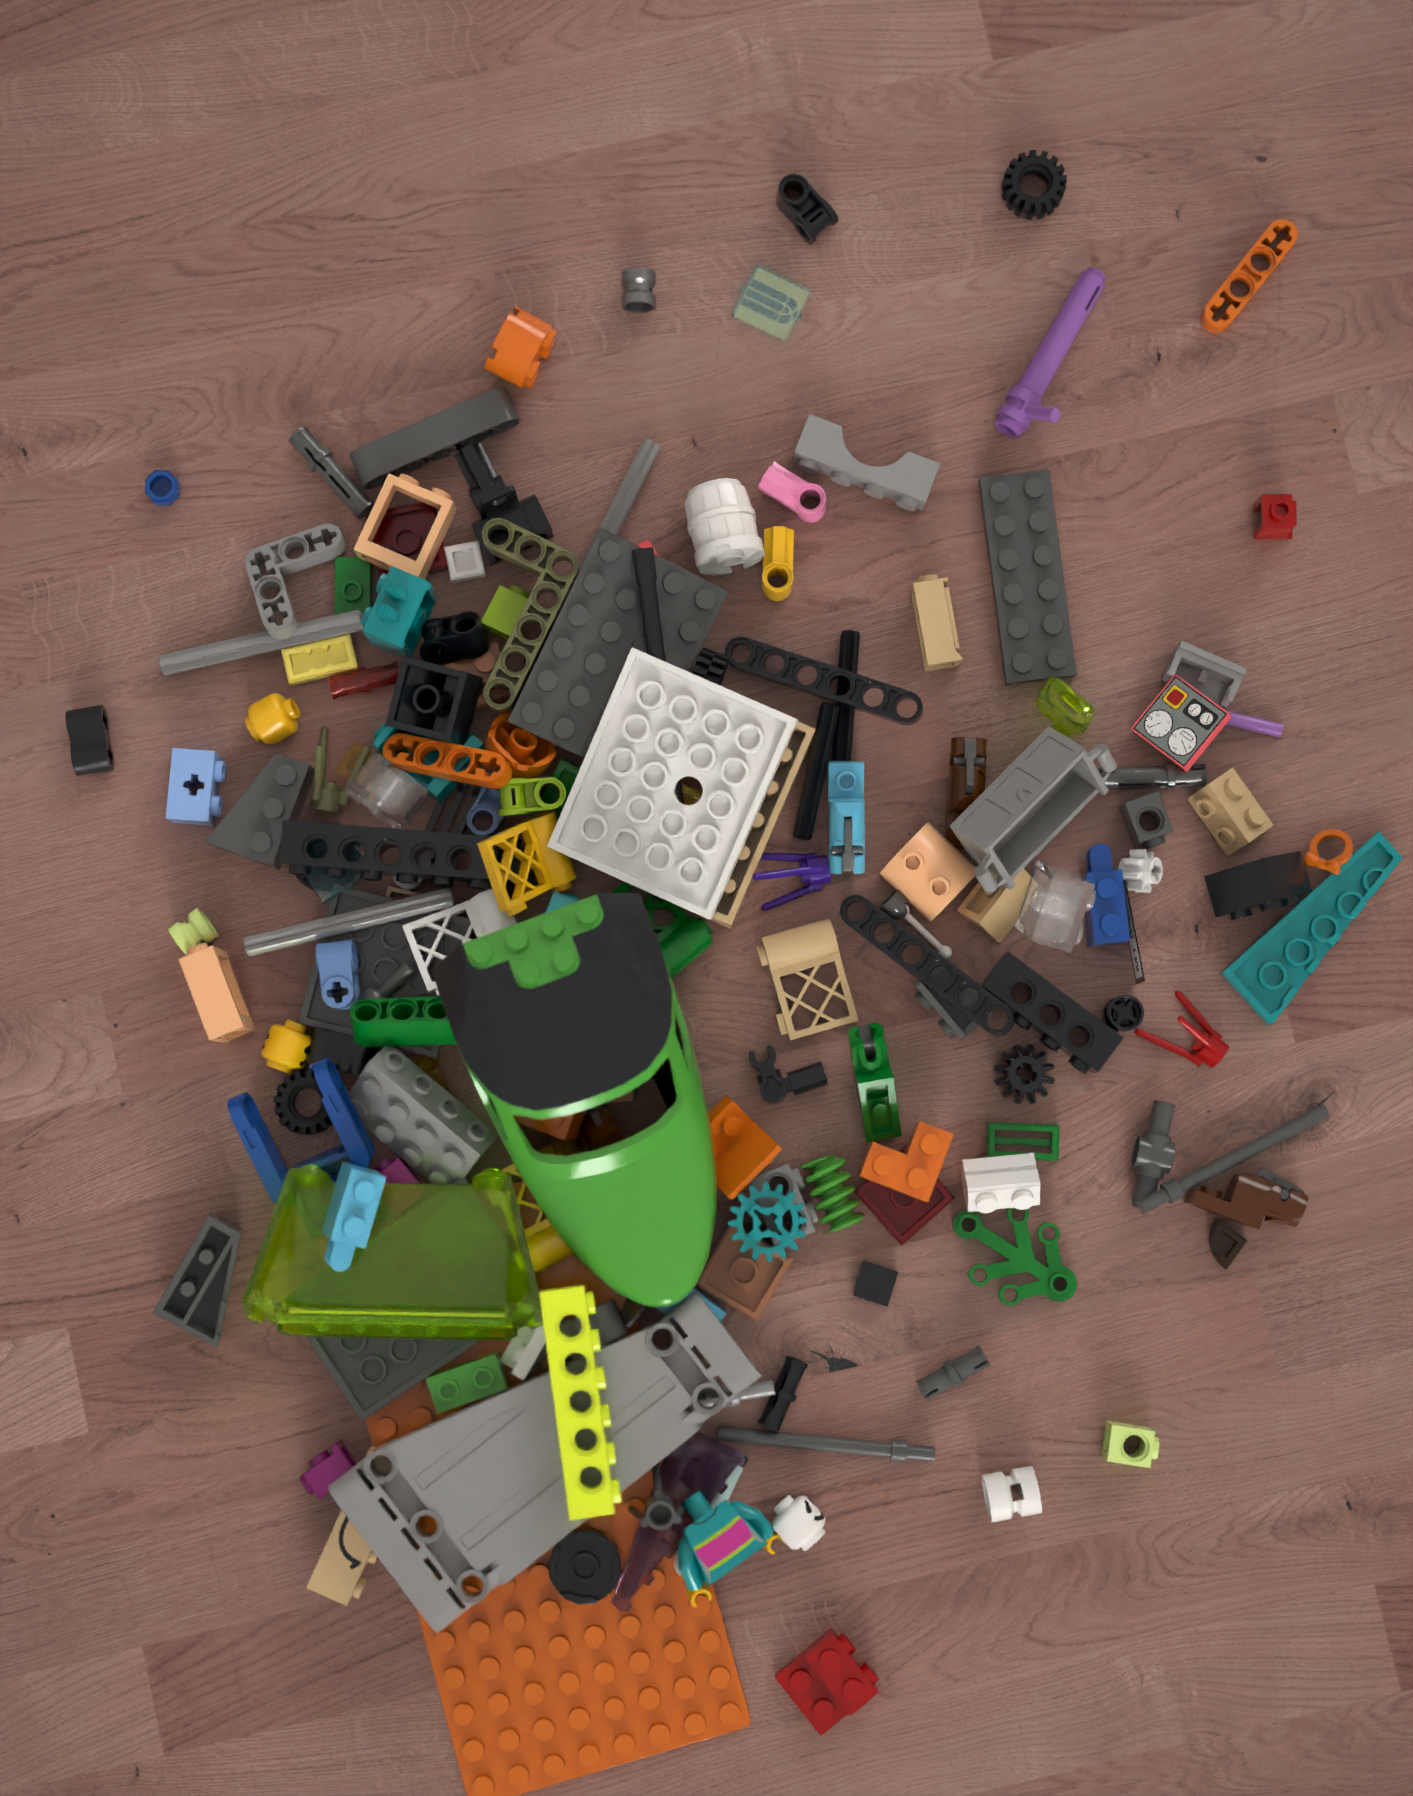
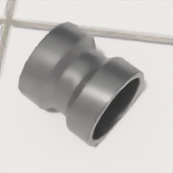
(638, 290)

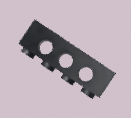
(1099, 1039)

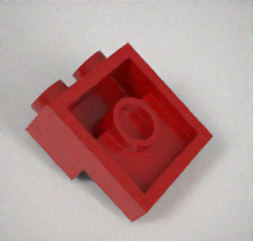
(828, 1681)

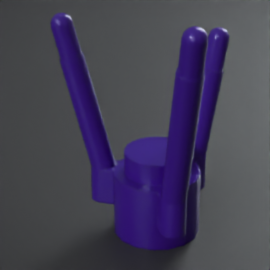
(812, 870)

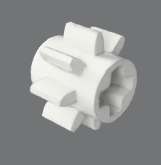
(1141, 870)

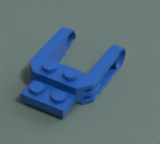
(355, 1145)

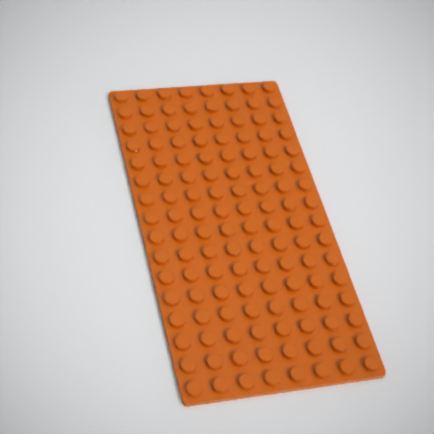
(563, 1686)

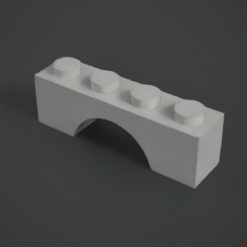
(824, 451)

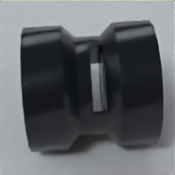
(1127, 1009)

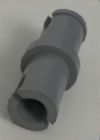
(953, 1373)

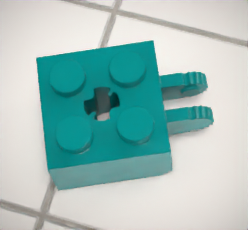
(399, 612)

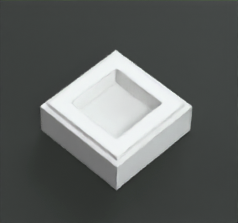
(465, 561)

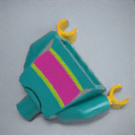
(719, 1541)

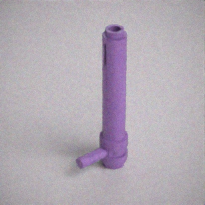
(1025, 397)

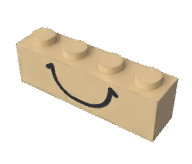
(345, 1556)

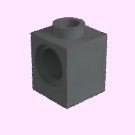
(1153, 806)

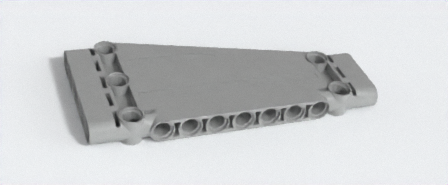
(498, 1469)

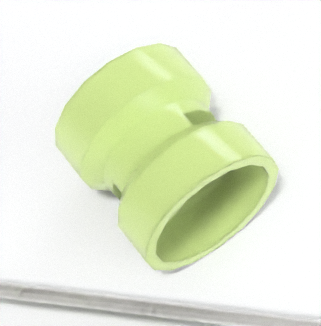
(191, 933)

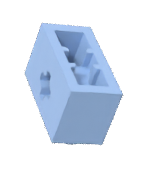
(185, 771)

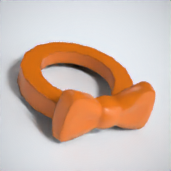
(1312, 858)

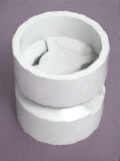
(999, 1498)

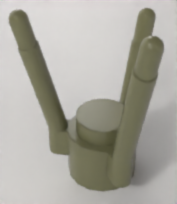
(326, 793)

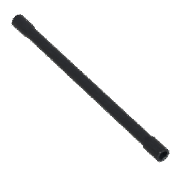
(646, 579)

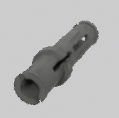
(321, 460)
(1156, 776)

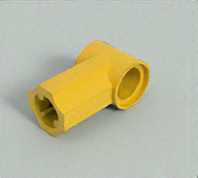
(778, 560)

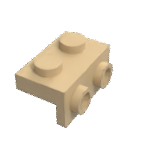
(1230, 812)

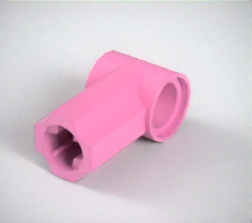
(791, 491)

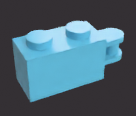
(351, 1213)

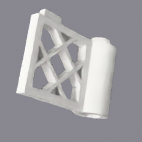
(484, 919)

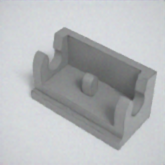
(1205, 672)

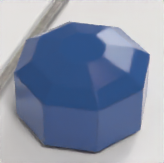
(162, 487)

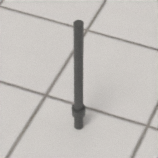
(1174, 1189)
(897, 1450)

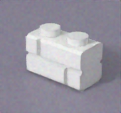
(1000, 1183)

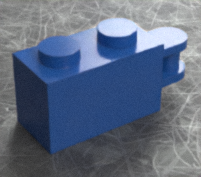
(1107, 919)

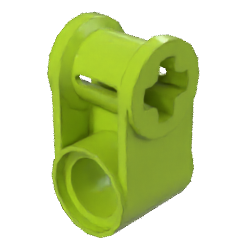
(527, 796)

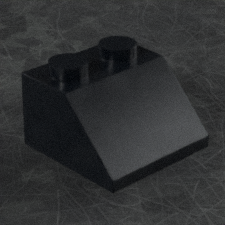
(434, 701)

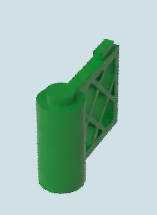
(680, 940)

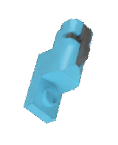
(846, 816)

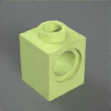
(1114, 1439)

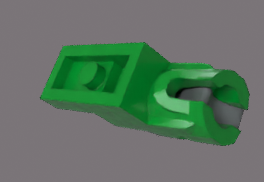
(874, 1082)

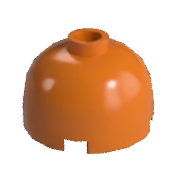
(524, 751)

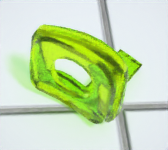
(1065, 722)

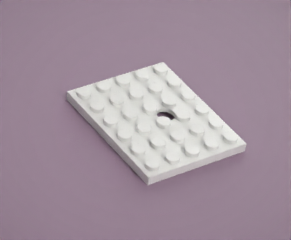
(624, 797)

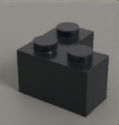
(1263, 883)

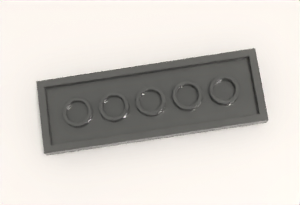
(1027, 577)

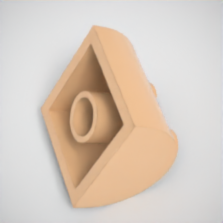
(929, 871)

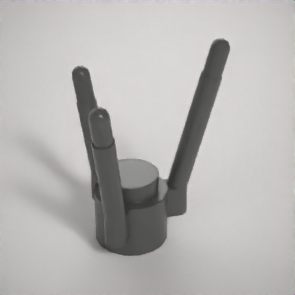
(659, 1507)

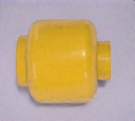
(272, 718)

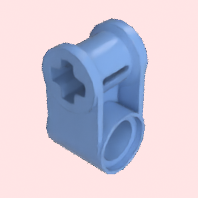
(487, 804)
(338, 966)

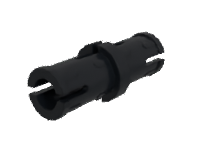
(784, 1393)

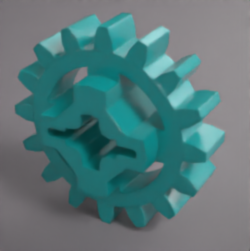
(756, 1234)

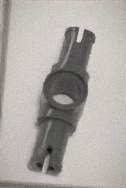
(1153, 1151)

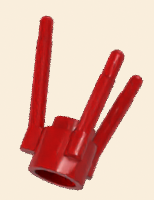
(1207, 1044)

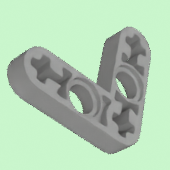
(279, 566)

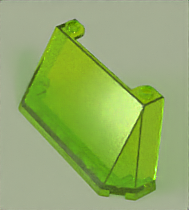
(433, 1266)

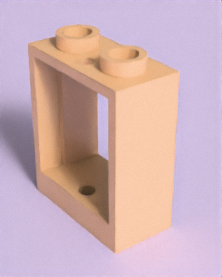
(385, 558)
(216, 993)

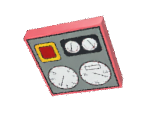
(1181, 722)

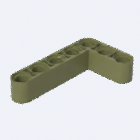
(532, 611)

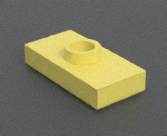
(319, 659)

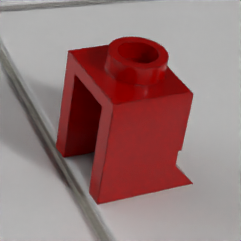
(1277, 516)

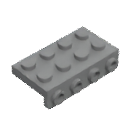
(419, 1118)

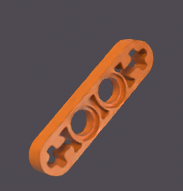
(1249, 276)
(445, 764)

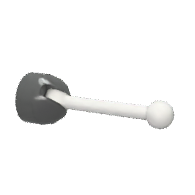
(898, 907)

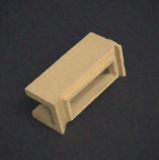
(935, 623)

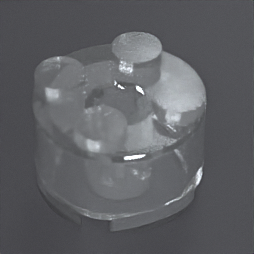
(387, 792)

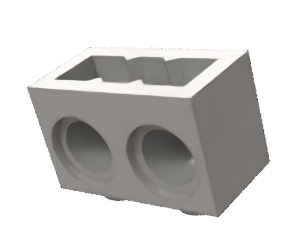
(795, 1183)

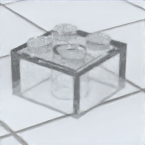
(1055, 906)

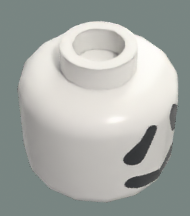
(798, 1522)

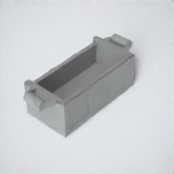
(1030, 805)

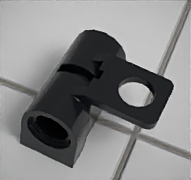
(523, 513)

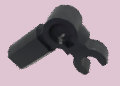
(775, 1088)

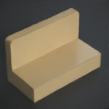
(996, 910)

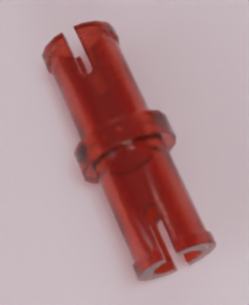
(363, 680)

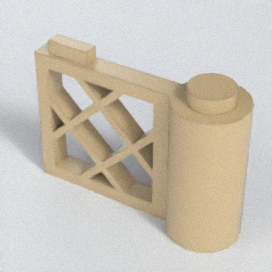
(797, 951)

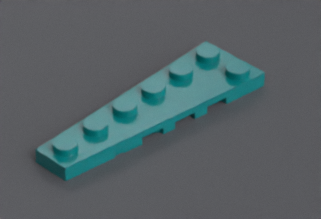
(1292, 949)

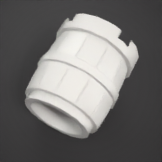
(722, 527)

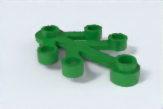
(1020, 1258)

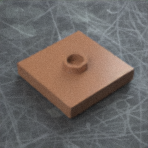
(740, 1279)

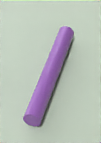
(1255, 724)

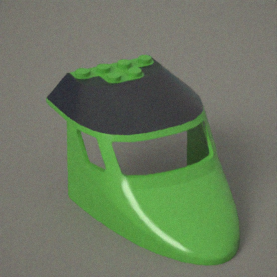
(566, 1021)

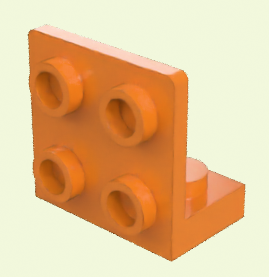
(739, 1147)

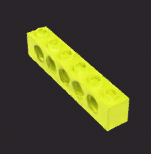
(582, 1499)

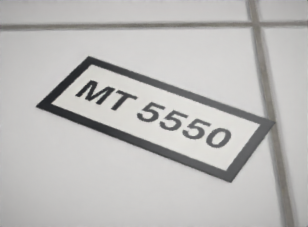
(1133, 943)

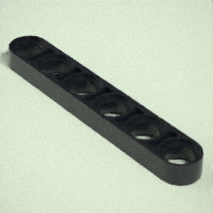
(825, 675)
(923, 968)

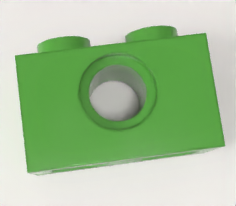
(467, 1382)

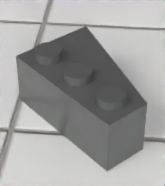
(256, 819)
(202, 1282)

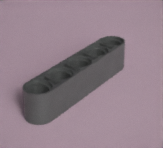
(435, 437)

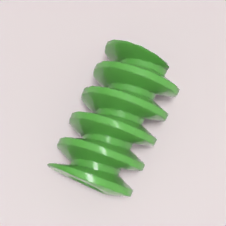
(833, 1192)

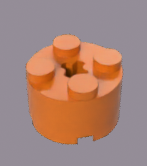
(519, 348)

